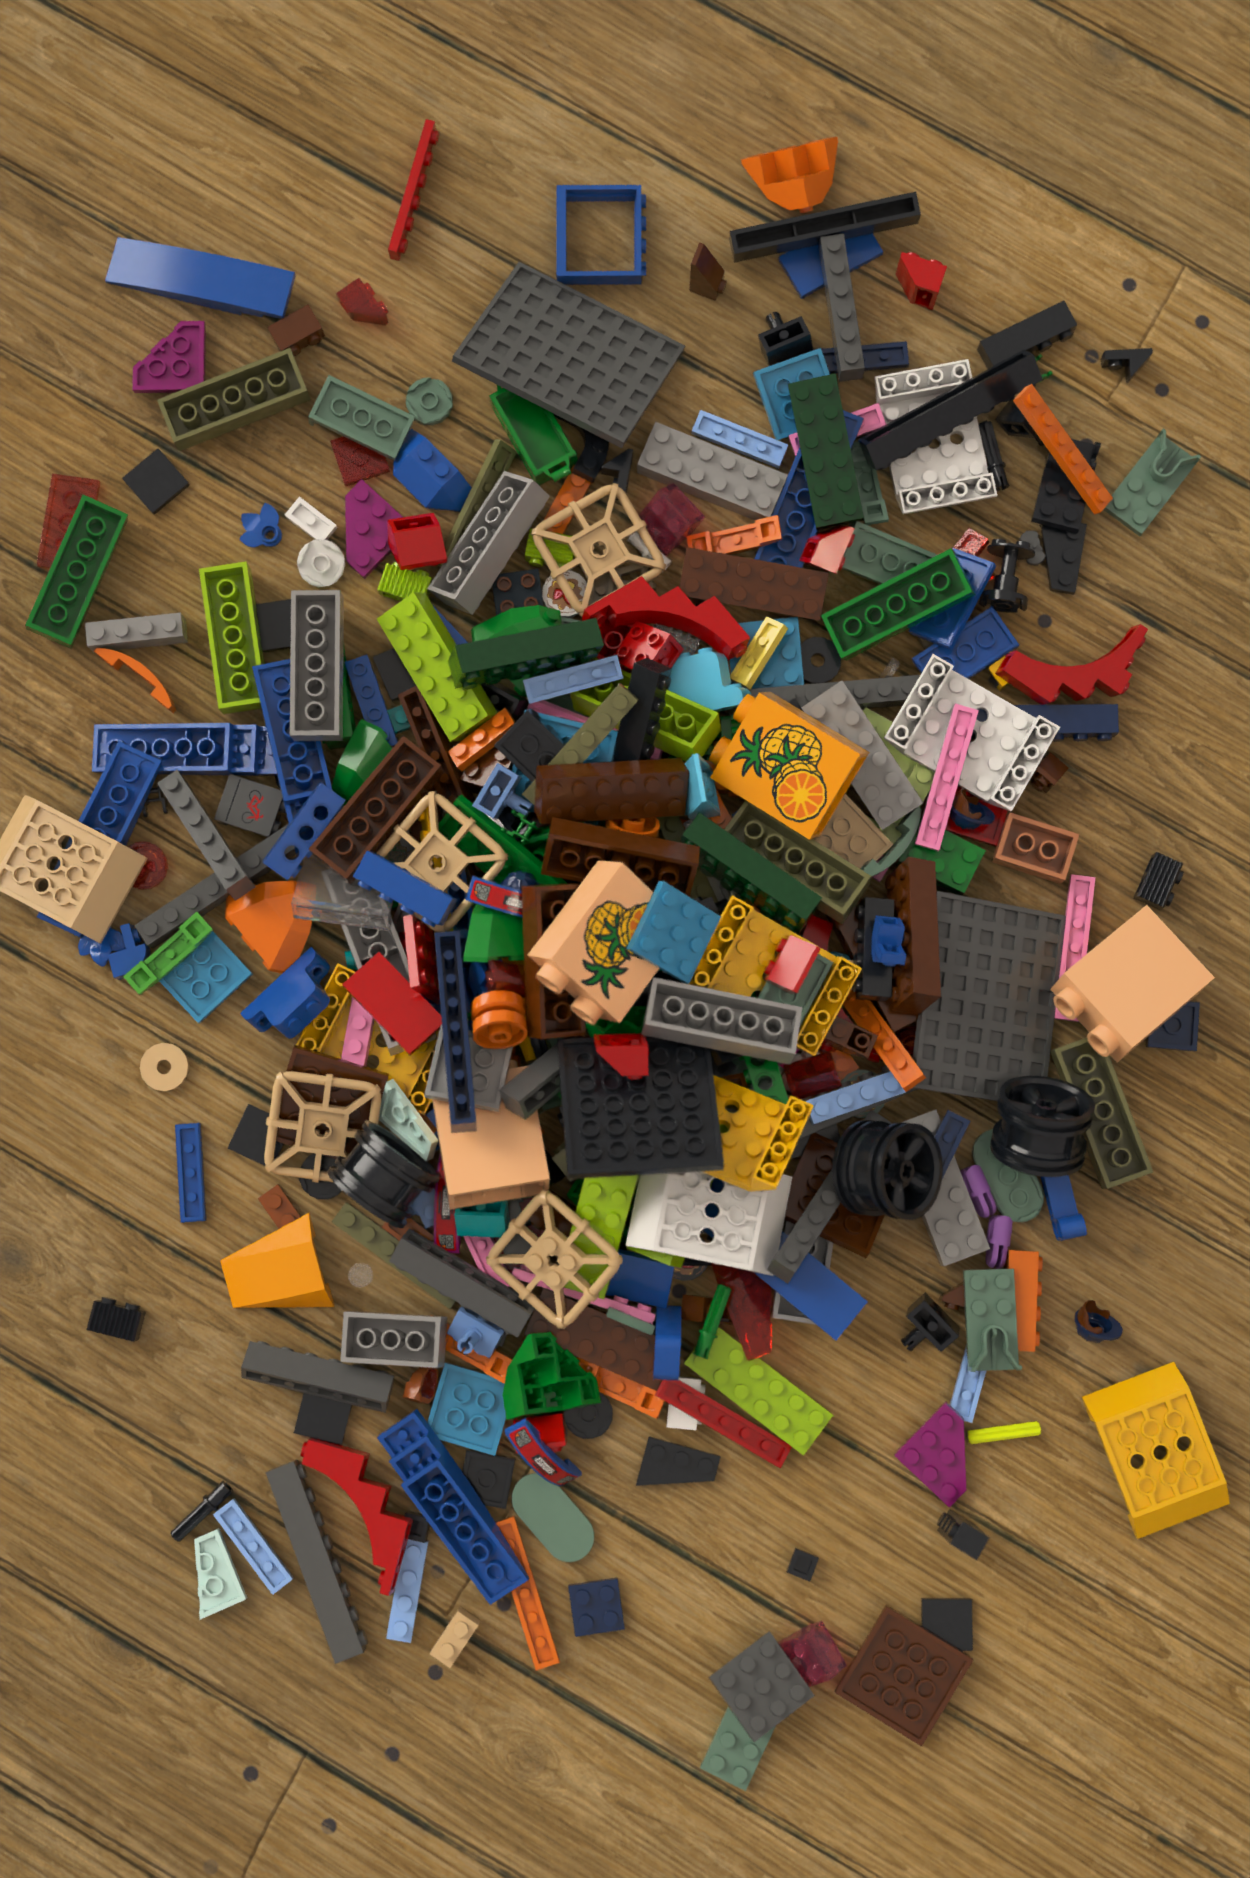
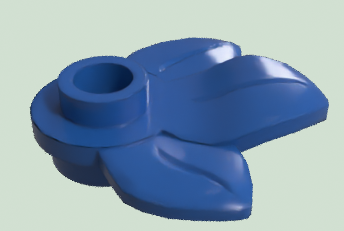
(259, 526)
(112, 942)

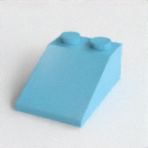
(701, 789)

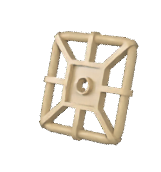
(599, 533)
(437, 846)
(312, 1115)
(553, 1243)

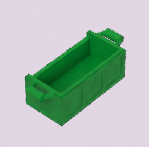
(534, 436)

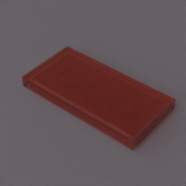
(61, 505)

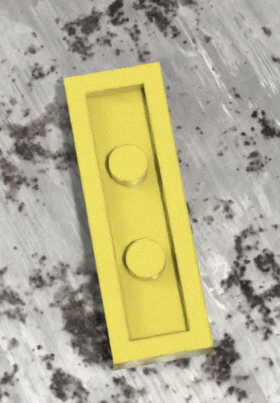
(758, 652)

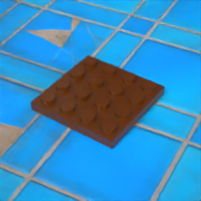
(317, 1063)
(844, 1227)
(903, 1675)

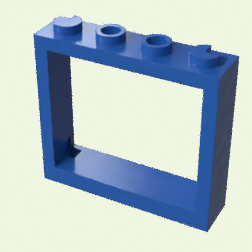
(599, 193)

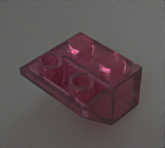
(670, 518)
(813, 1653)

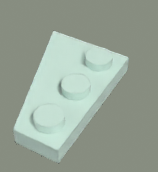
(405, 1121)
(217, 1576)

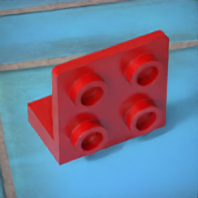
(648, 642)

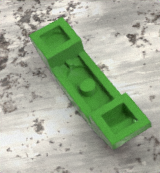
(169, 955)

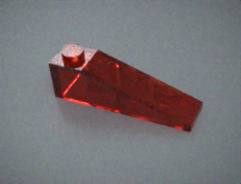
(748, 1308)

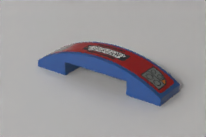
(495, 896)
(539, 1456)

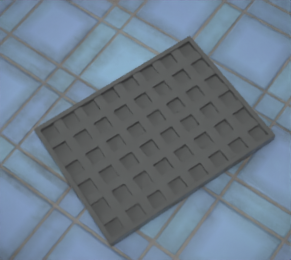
(569, 354)
(993, 998)

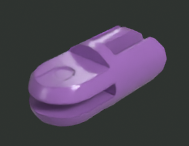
(979, 1191)
(999, 1239)

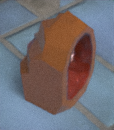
(422, 1385)

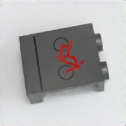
(250, 806)

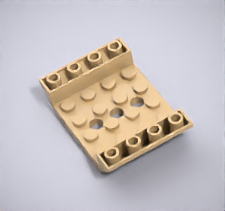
(91, 876)

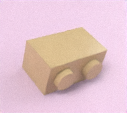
(454, 1637)

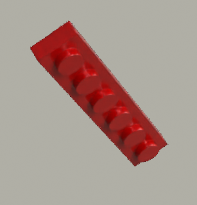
(411, 200)
(724, 1421)

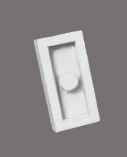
(310, 520)

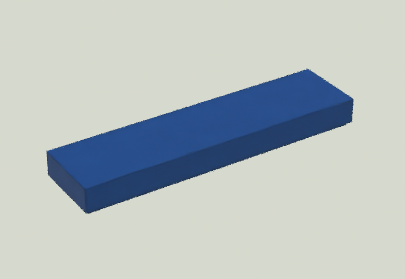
(190, 1172)

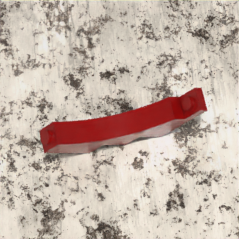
(674, 609)
(386, 1529)

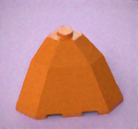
(795, 174)
(268, 923)

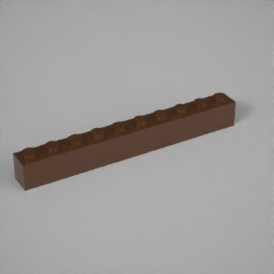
(436, 744)

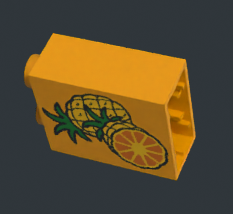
(786, 763)

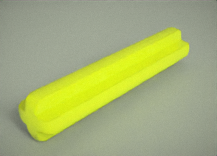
(1003, 1432)

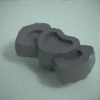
(1033, 538)

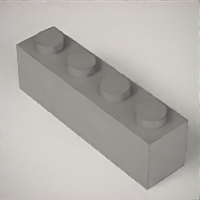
(137, 632)

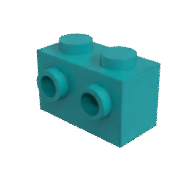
(483, 1220)

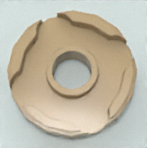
(150, 1067)

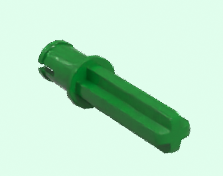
(712, 1321)

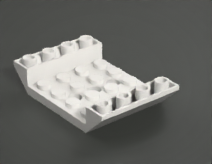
(943, 474)
(1004, 746)
(672, 1214)

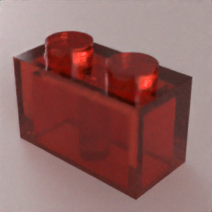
(812, 1075)

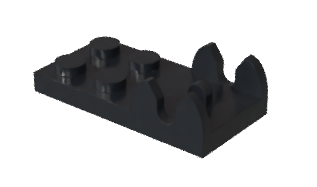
(1057, 499)
(530, 744)

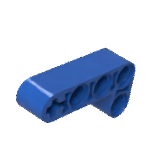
(1062, 1208)
(667, 1343)

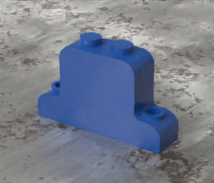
(292, 998)

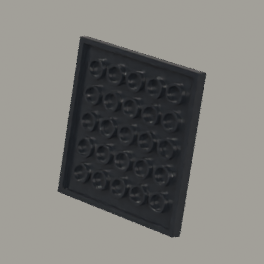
(639, 1124)

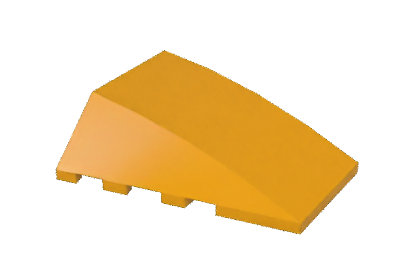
(278, 1270)

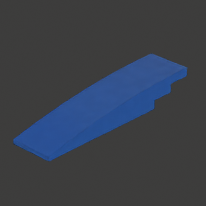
(201, 278)
(796, 510)
(190, 747)
(297, 763)
(117, 800)
(811, 1289)
(452, 1506)

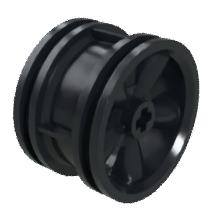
(1042, 1126)
(911, 1169)
(383, 1174)

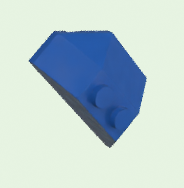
(430, 475)

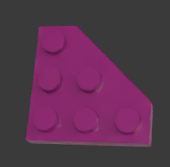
(173, 361)
(366, 528)
(938, 1454)

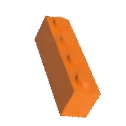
(1027, 1288)

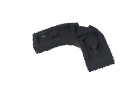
(593, 455)

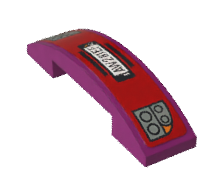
(444, 1220)

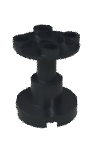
(1004, 593)

